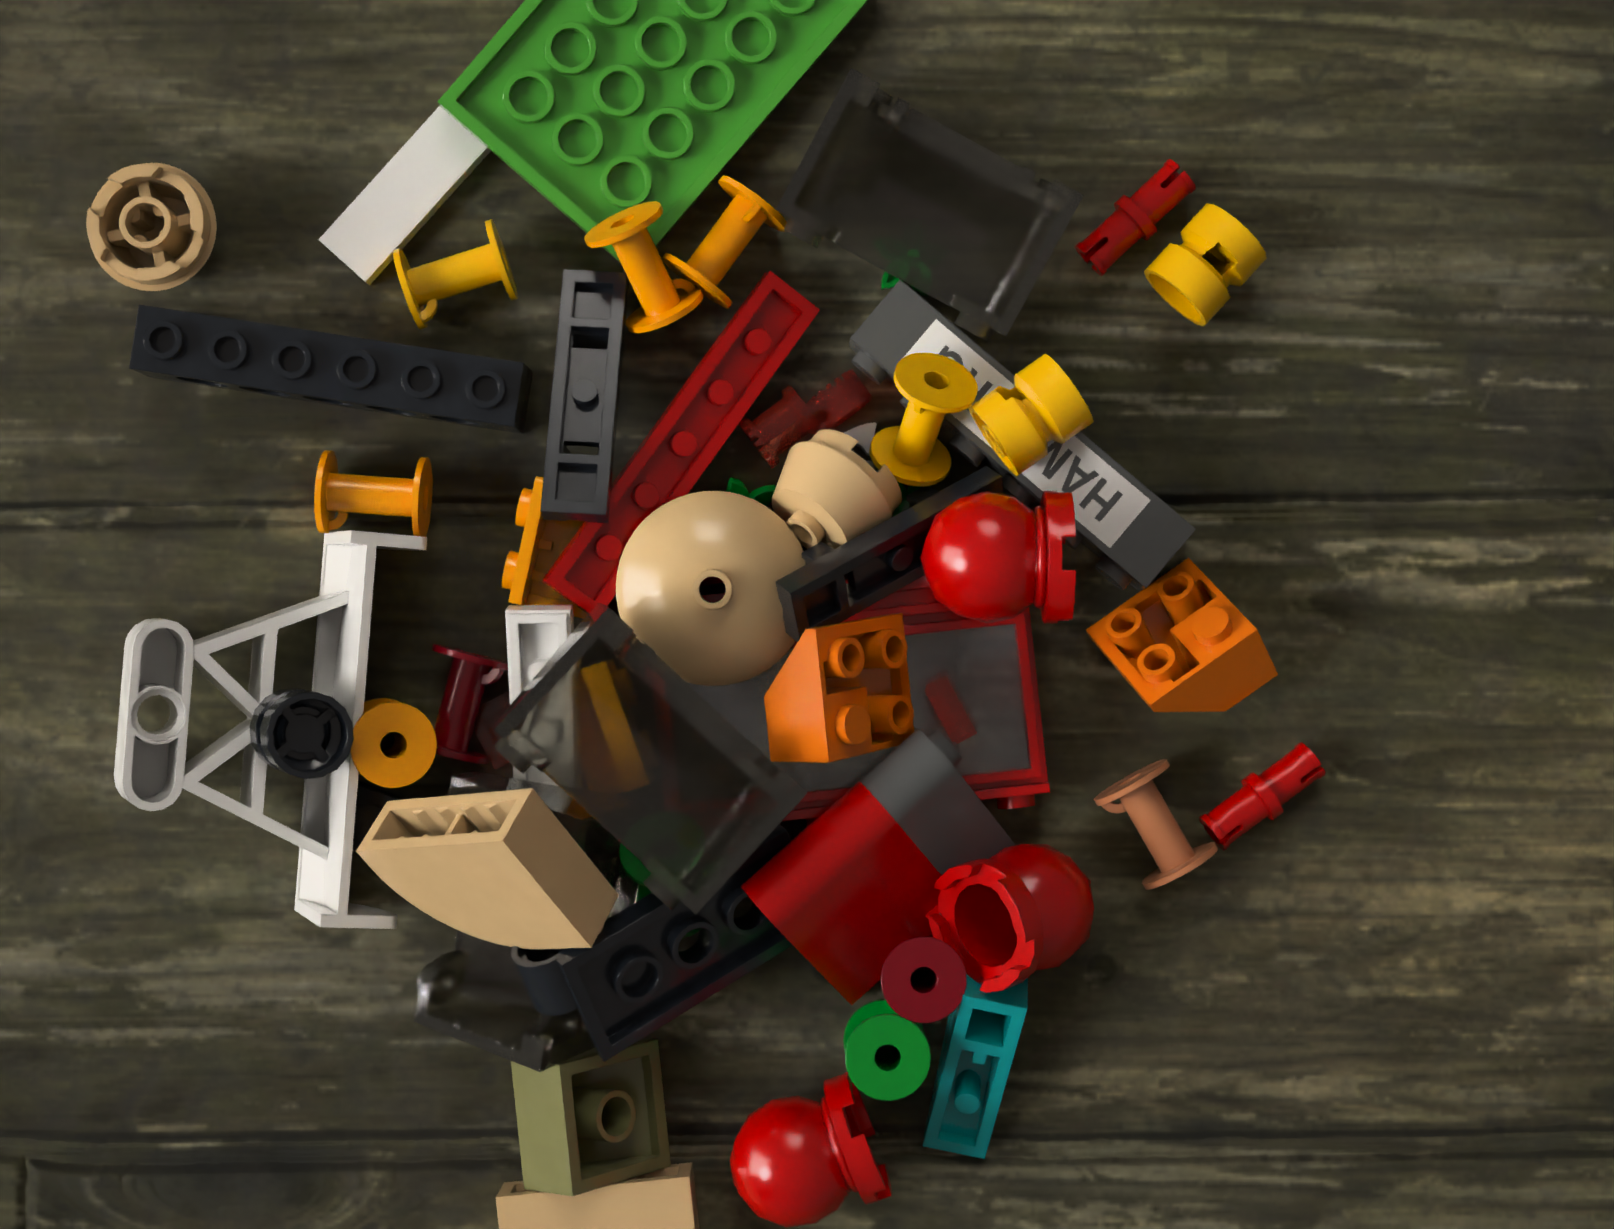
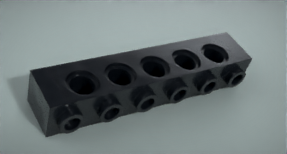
(331, 369)

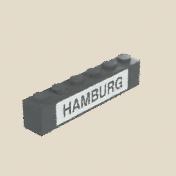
(1113, 510)

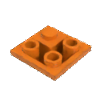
(1184, 645)
(841, 693)

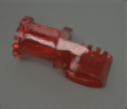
(792, 419)

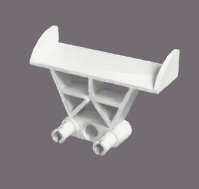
(161, 661)

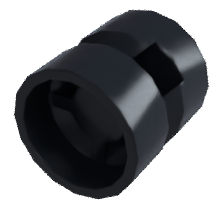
(301, 732)

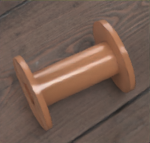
(1155, 824)

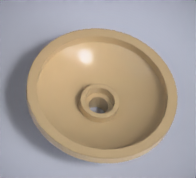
(662, 578)

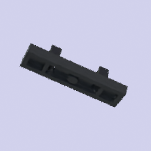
(585, 395)
(874, 561)

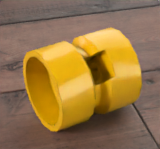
(1189, 280)
(1031, 414)

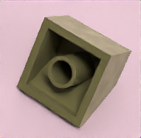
(591, 1120)

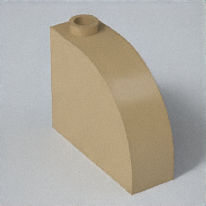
(491, 868)
(644, 1202)

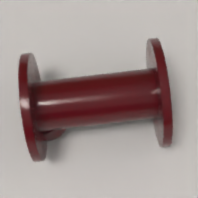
(462, 701)
(927, 997)

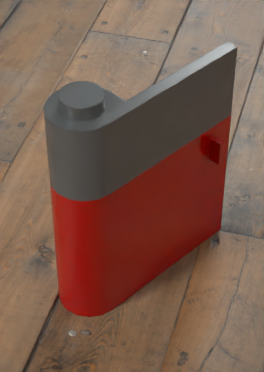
(872, 860)

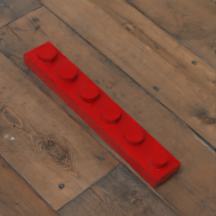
(686, 435)

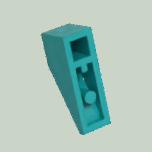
(974, 1068)

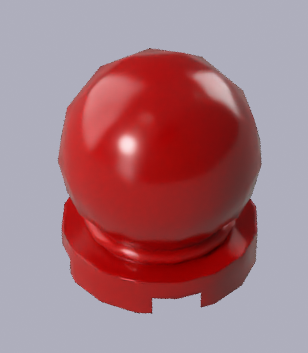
(998, 557)
(1013, 913)
(806, 1156)

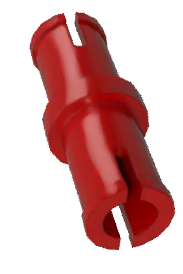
(1135, 217)
(1262, 796)

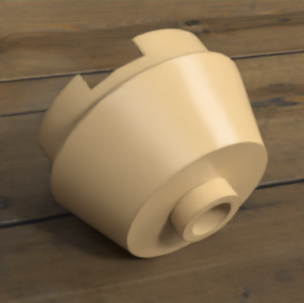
(151, 226)
(832, 491)

